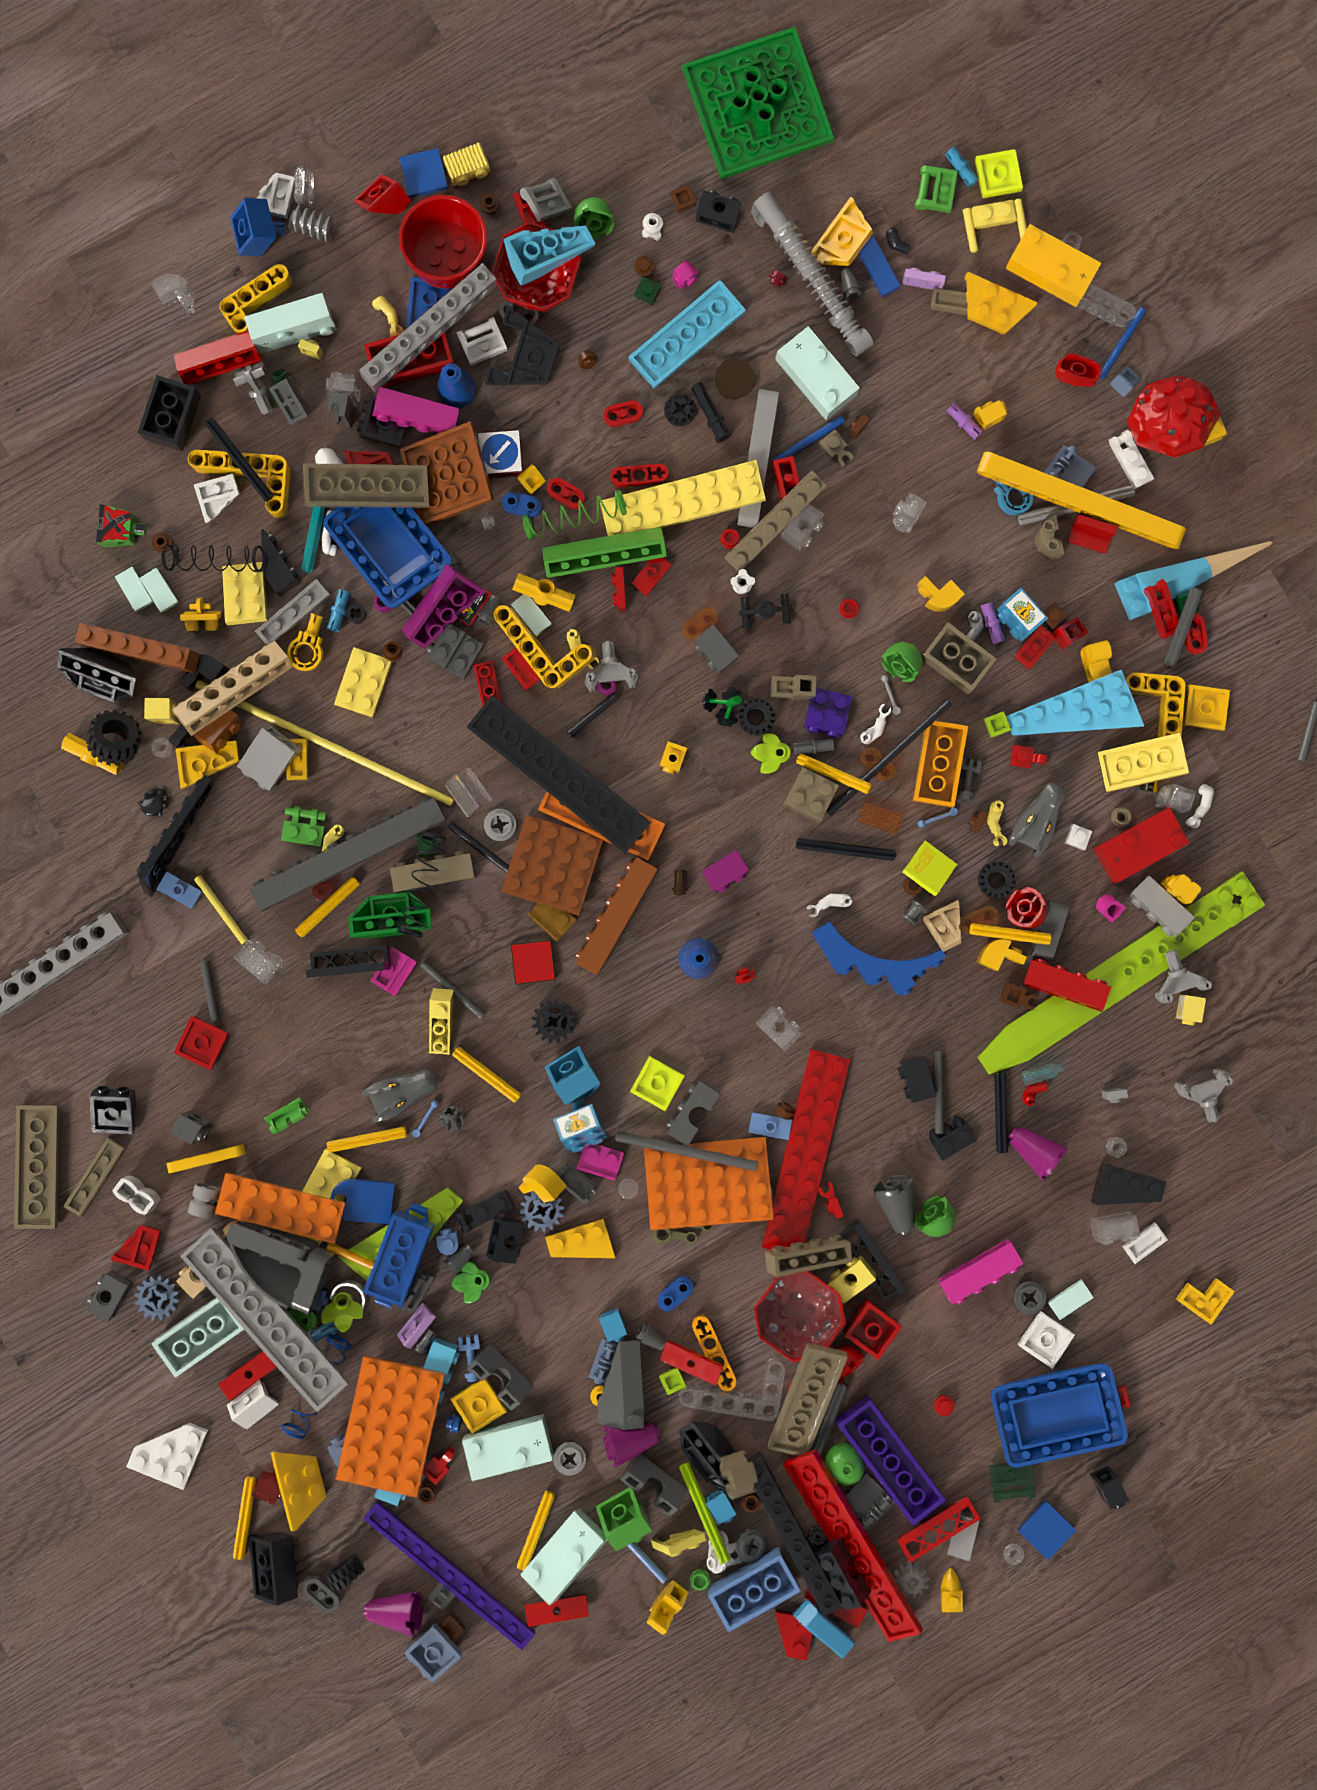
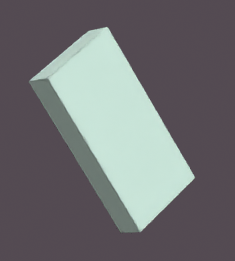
(134, 589)
(159, 590)
(531, 614)
(1070, 1299)

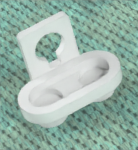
(713, 1562)

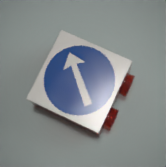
(501, 453)

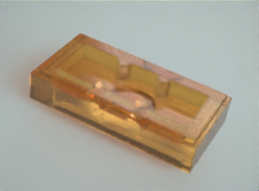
(879, 818)

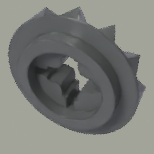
(1038, 1294)
(752, 1553)

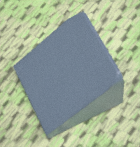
(1125, 381)

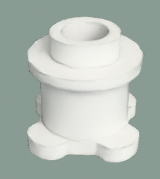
(652, 230)
(742, 576)

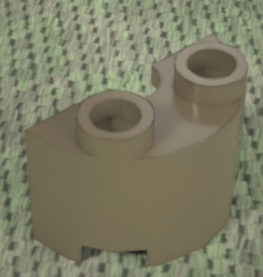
(1046, 541)
(739, 1473)

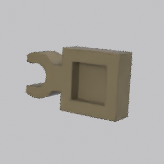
(834, 446)

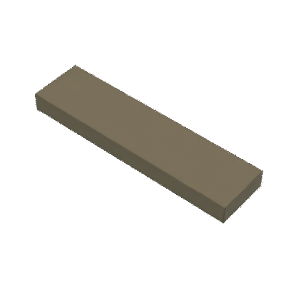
(94, 1176)

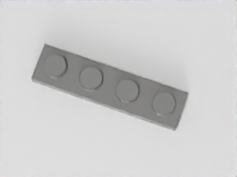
(293, 612)

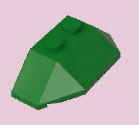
(382, 915)

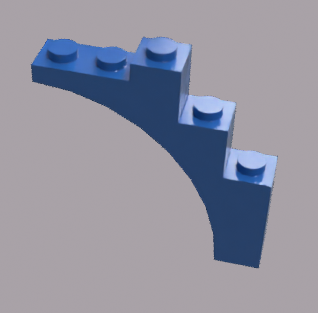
(898, 973)

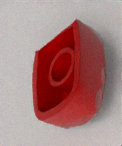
(1078, 370)

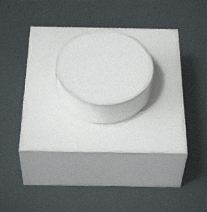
(1078, 837)

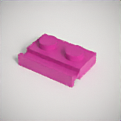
(394, 979)
(600, 1161)

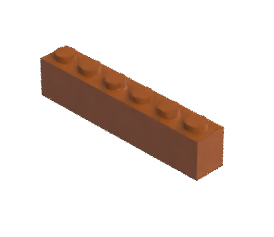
(137, 648)
(616, 916)

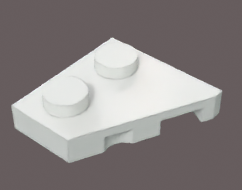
(216, 495)

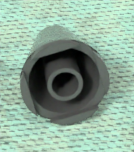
(897, 1201)

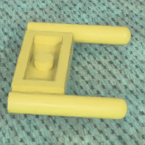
(993, 215)

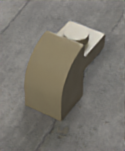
(795, 688)

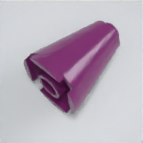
(1037, 1151)
(626, 1444)
(397, 1612)

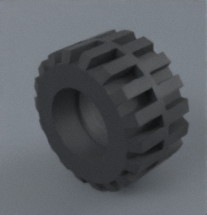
(118, 724)

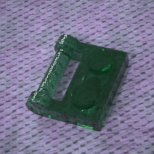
(1005, 1475)

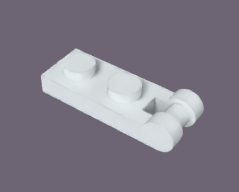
(1131, 460)

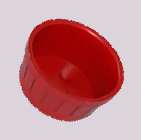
(443, 240)

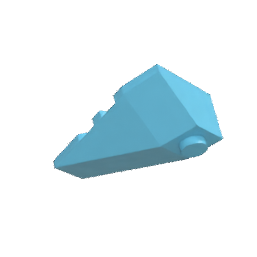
(542, 251)

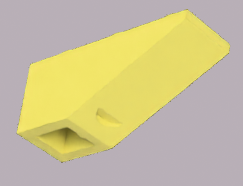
(440, 1021)

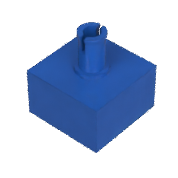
(254, 227)

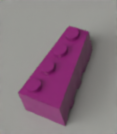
(441, 605)

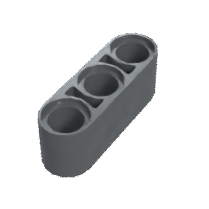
(1052, 925)

